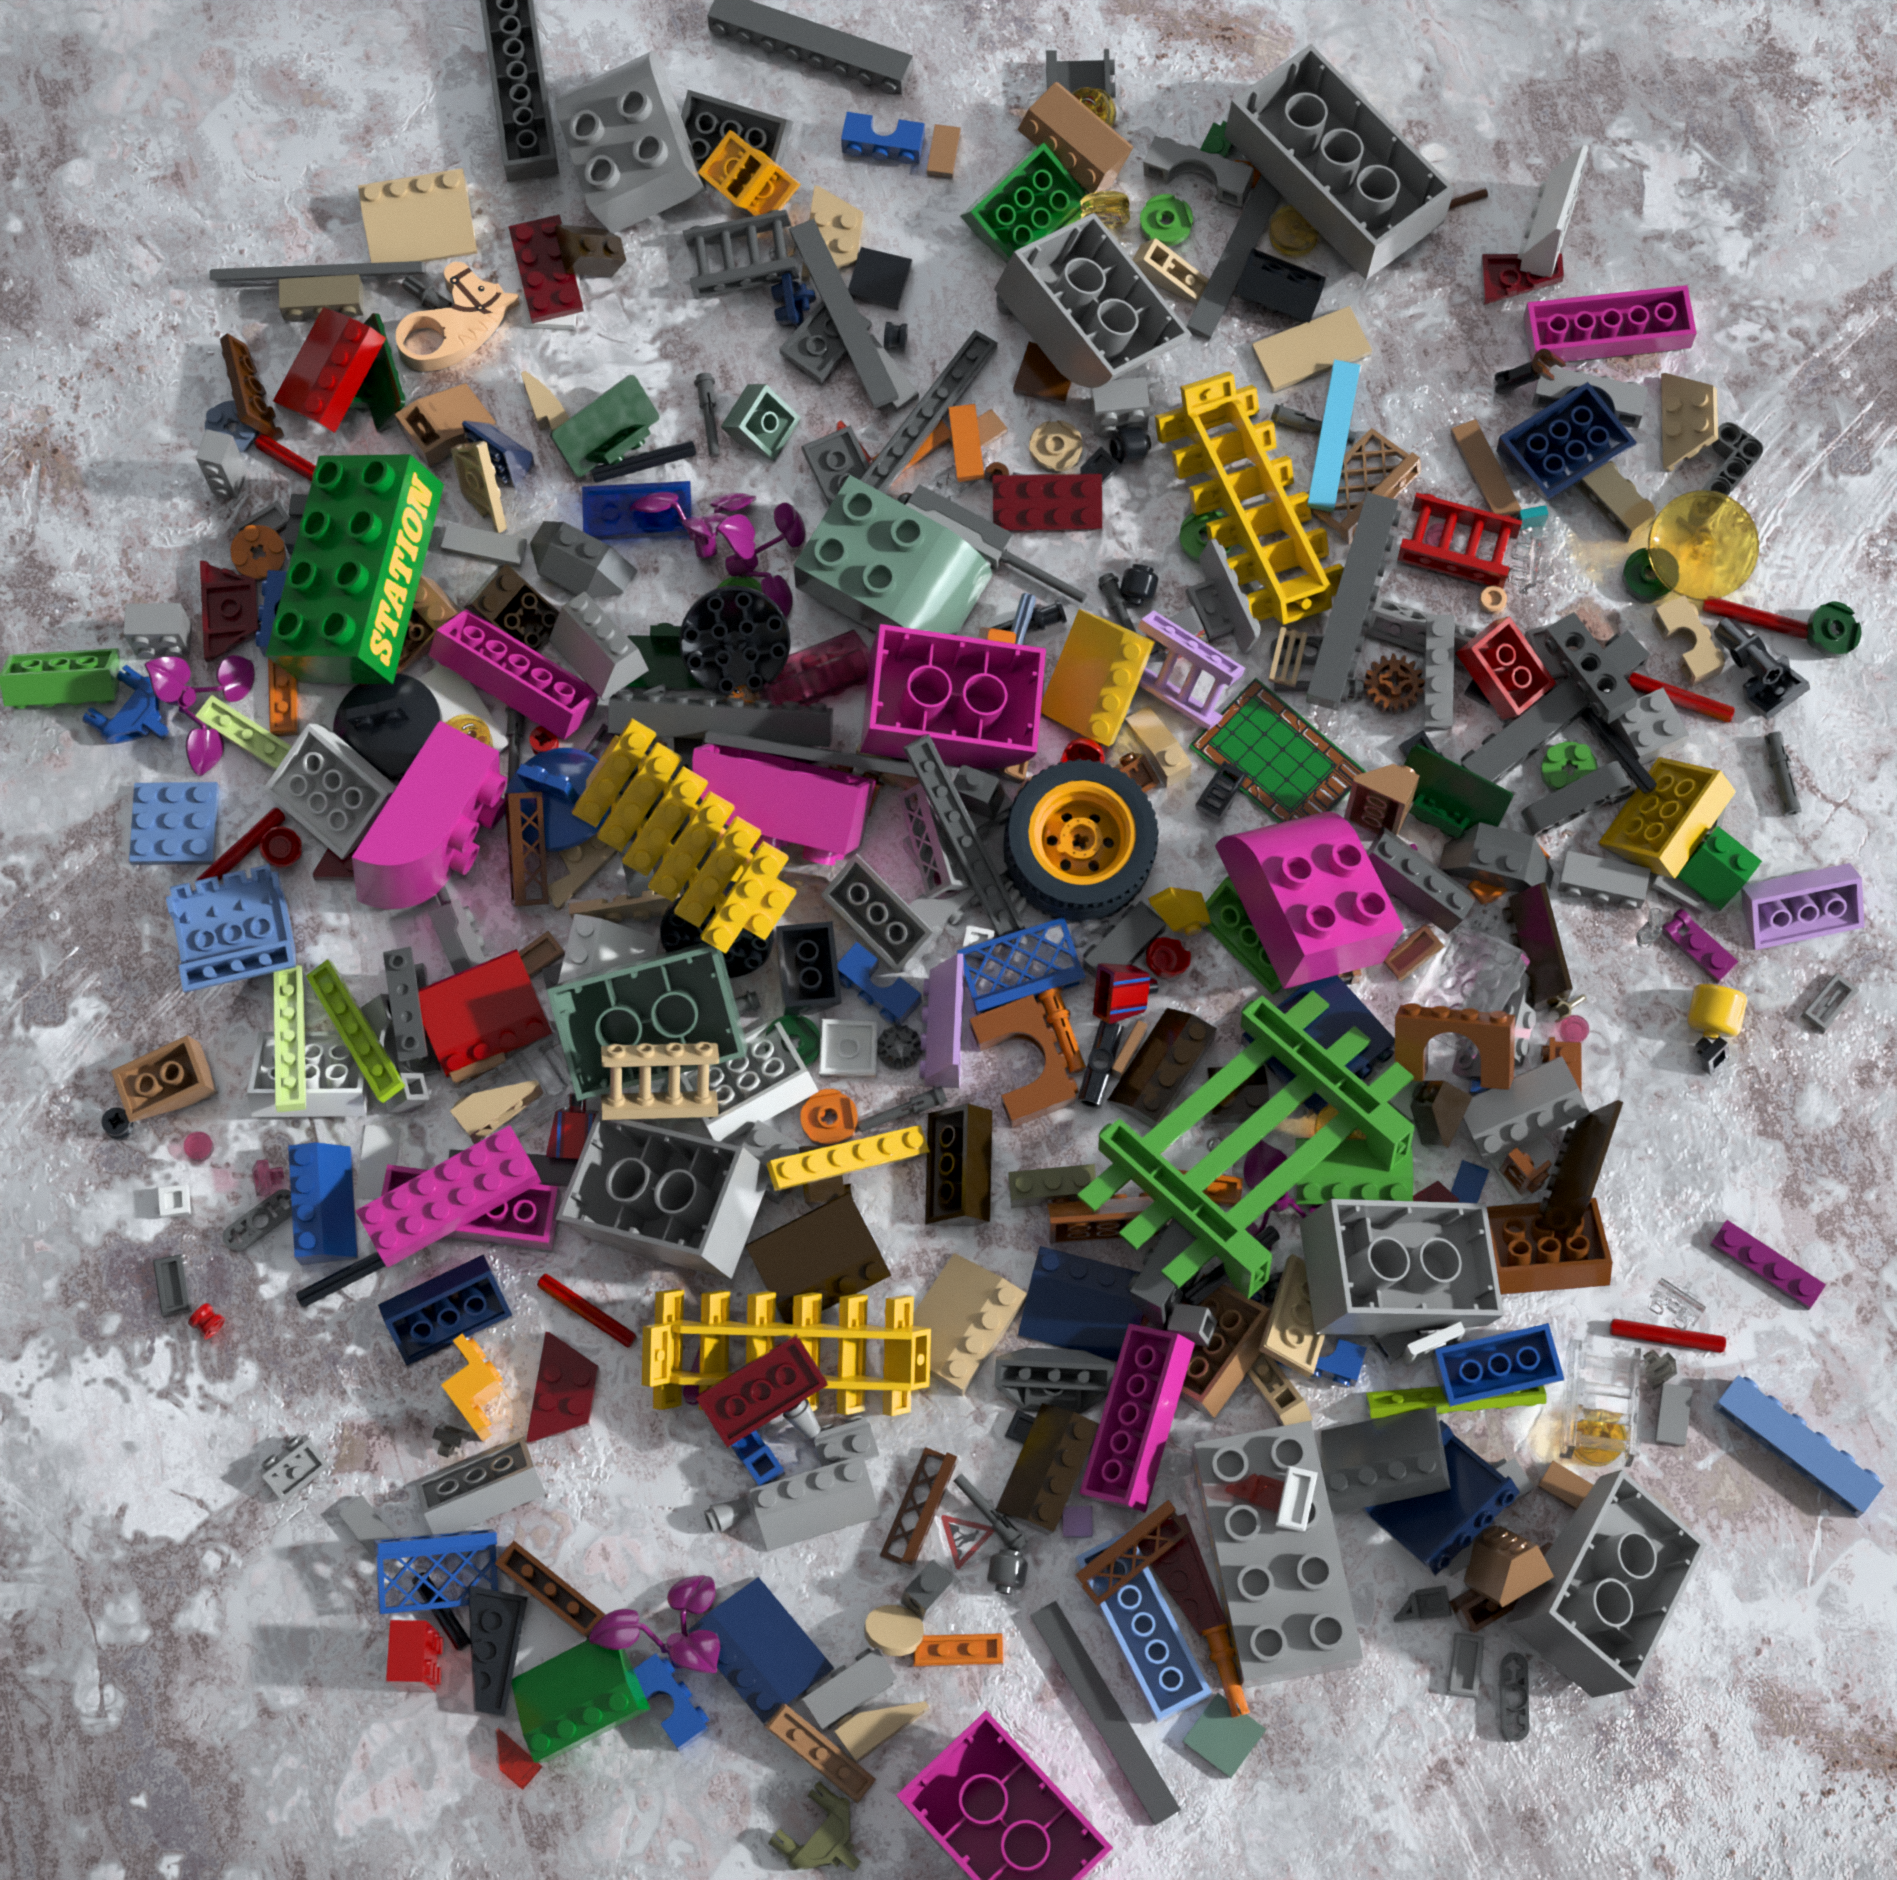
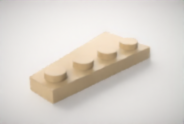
(623, 907)

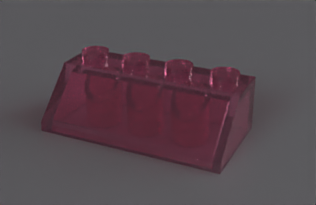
(821, 671)

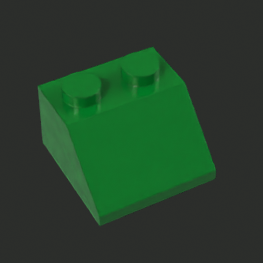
(1718, 868)

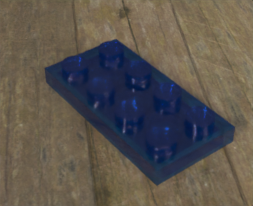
(609, 515)

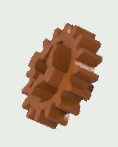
(1404, 677)

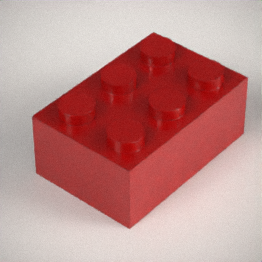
(1506, 668)
(414, 1656)

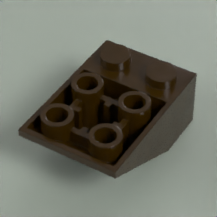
(514, 608)

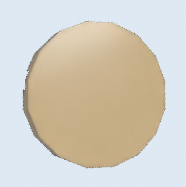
(1055, 446)
(893, 1630)

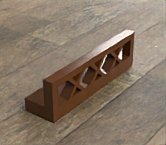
(515, 849)
(929, 1506)
(1123, 1545)

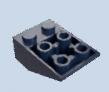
(506, 455)

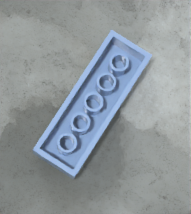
(1148, 1637)

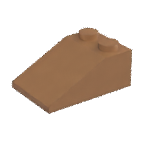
(164, 1080)

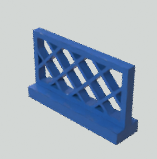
(1063, 978)
(433, 1545)

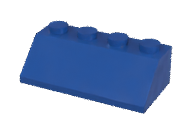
(322, 1203)
(1497, 1365)

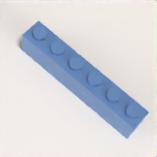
(1799, 1446)

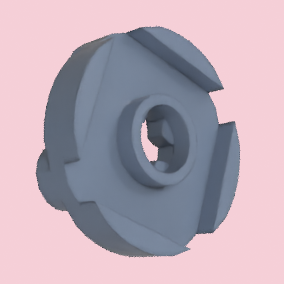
(221, 416)

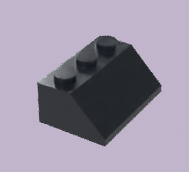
(1280, 286)
(807, 968)

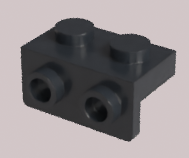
(1773, 698)

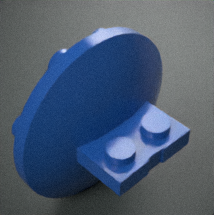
(562, 780)

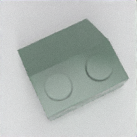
(761, 421)

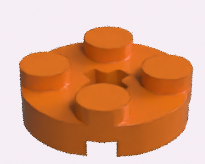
(252, 537)
(815, 1109)

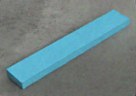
(1333, 435)

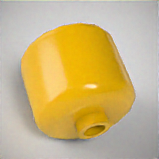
(1716, 1011)

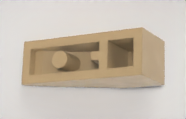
(1170, 271)
(1159, 746)
(490, 1109)
(1278, 1391)
(873, 1728)

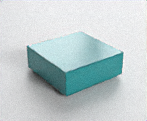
(1533, 517)

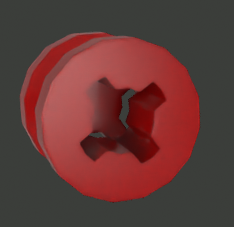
(543, 746)
(206, 1321)

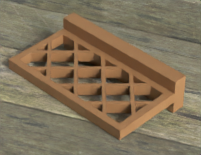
(1391, 486)

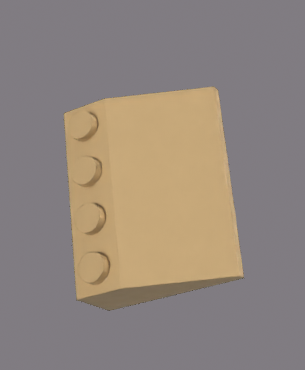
(418, 218)
(967, 1319)

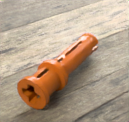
(1059, 1018)
(1222, 1654)

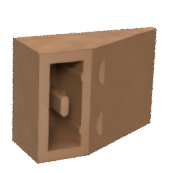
(436, 421)
(429, 612)

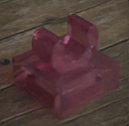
(265, 1177)

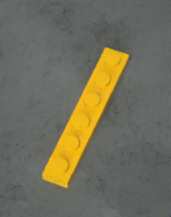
(847, 1157)

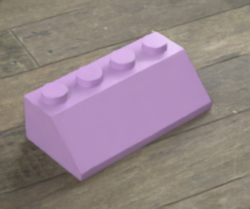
(1803, 906)

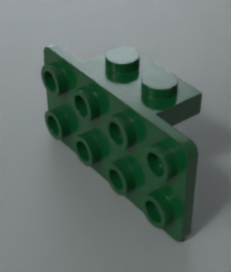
(381, 386)
(606, 427)
(663, 660)
(1453, 795)

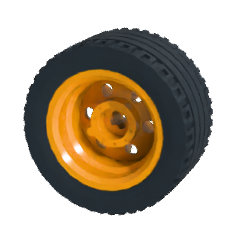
(1081, 791)

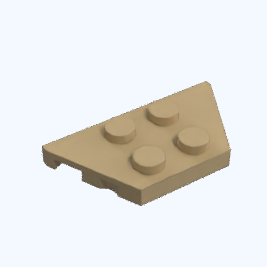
(839, 226)
(1687, 418)
(478, 481)

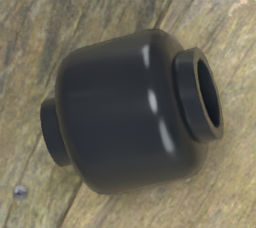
(1129, 445)
(1139, 584)

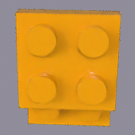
(748, 176)
(474, 1386)

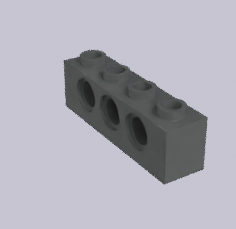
(1572, 632)

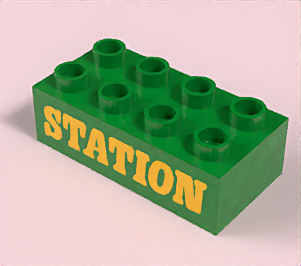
(355, 569)

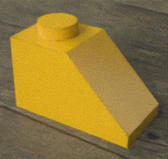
(1181, 910)

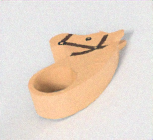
(464, 327)

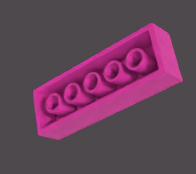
(1611, 324)
(514, 673)
(448, 1196)
(521, 1222)
(1137, 1418)

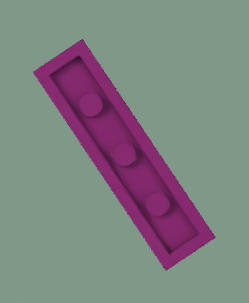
(1767, 1264)

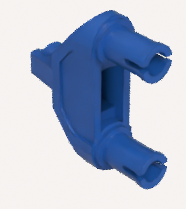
(137, 716)

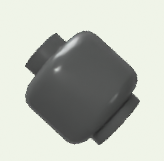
(1007, 1571)

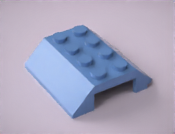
(231, 928)

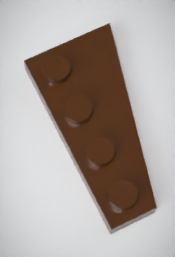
(247, 389)

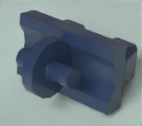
(796, 299)

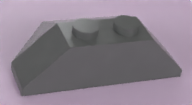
(579, 561)
(1497, 858)
(1053, 1377)

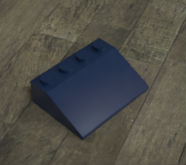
(1564, 442)
(1079, 1304)
(763, 1650)

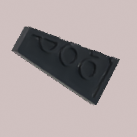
(494, 1638)

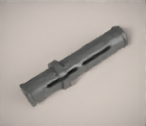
(1779, 762)

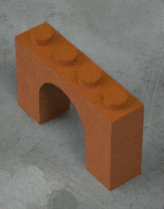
(1025, 1022)
(1490, 1032)

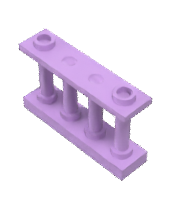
(1201, 657)

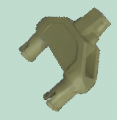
(829, 1843)

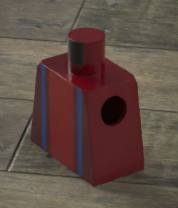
(1121, 991)
(570, 1129)

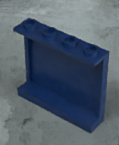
(1342, 1014)
(1447, 1521)

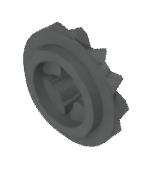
(890, 1056)

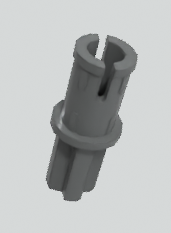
(425, 294)

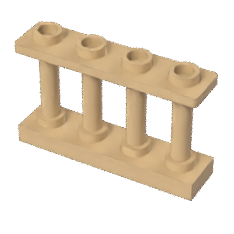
(659, 1104)

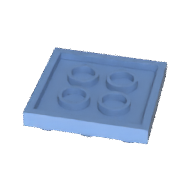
(174, 823)

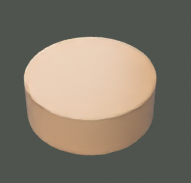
(1492, 599)

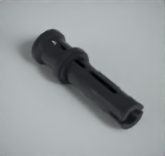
(1040, 617)

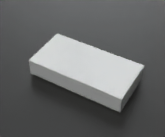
(1296, 1499)

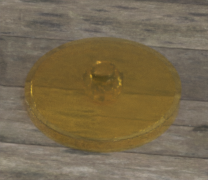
(1703, 545)

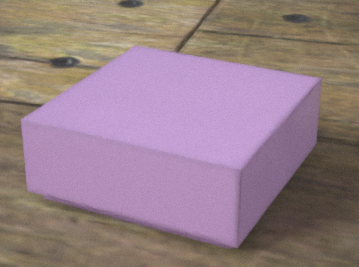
(1077, 1522)

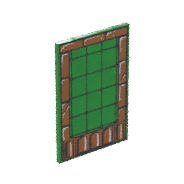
(1286, 758)

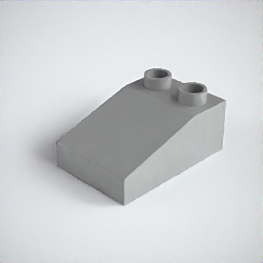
(1399, 1266)
(1612, 1587)

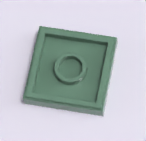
(1223, 1739)

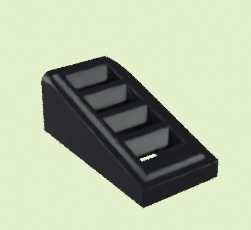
(1209, 809)

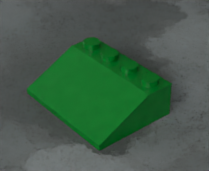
(1025, 203)
(576, 1699)

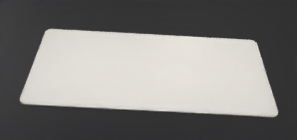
(378, 1150)

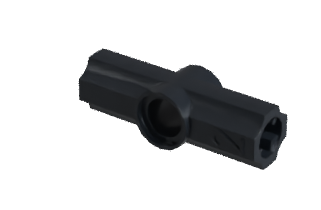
(1748, 651)
(1095, 1079)

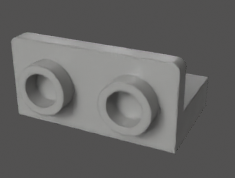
(845, 1441)
(293, 1467)

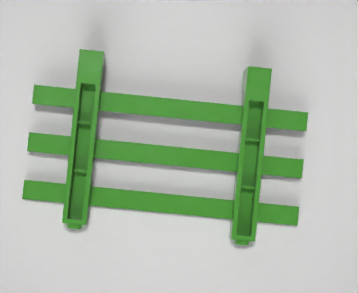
(1181, 1195)

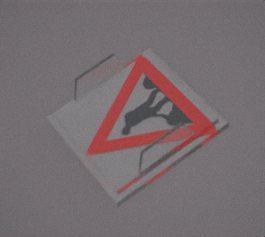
(968, 1537)

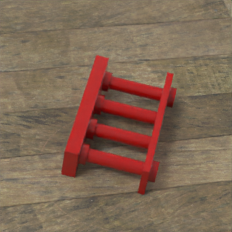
(1453, 563)

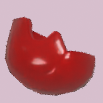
(1083, 749)
(280, 847)
(1167, 958)

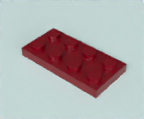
(546, 286)
(1047, 501)
(761, 1390)

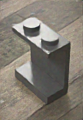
(1081, 74)

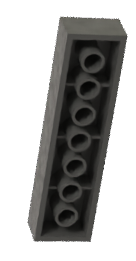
(519, 89)

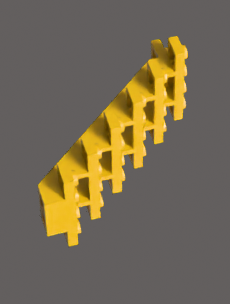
(1218, 402)
(757, 895)
(905, 1346)

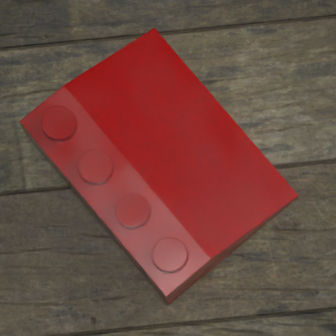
(329, 369)
(482, 1012)

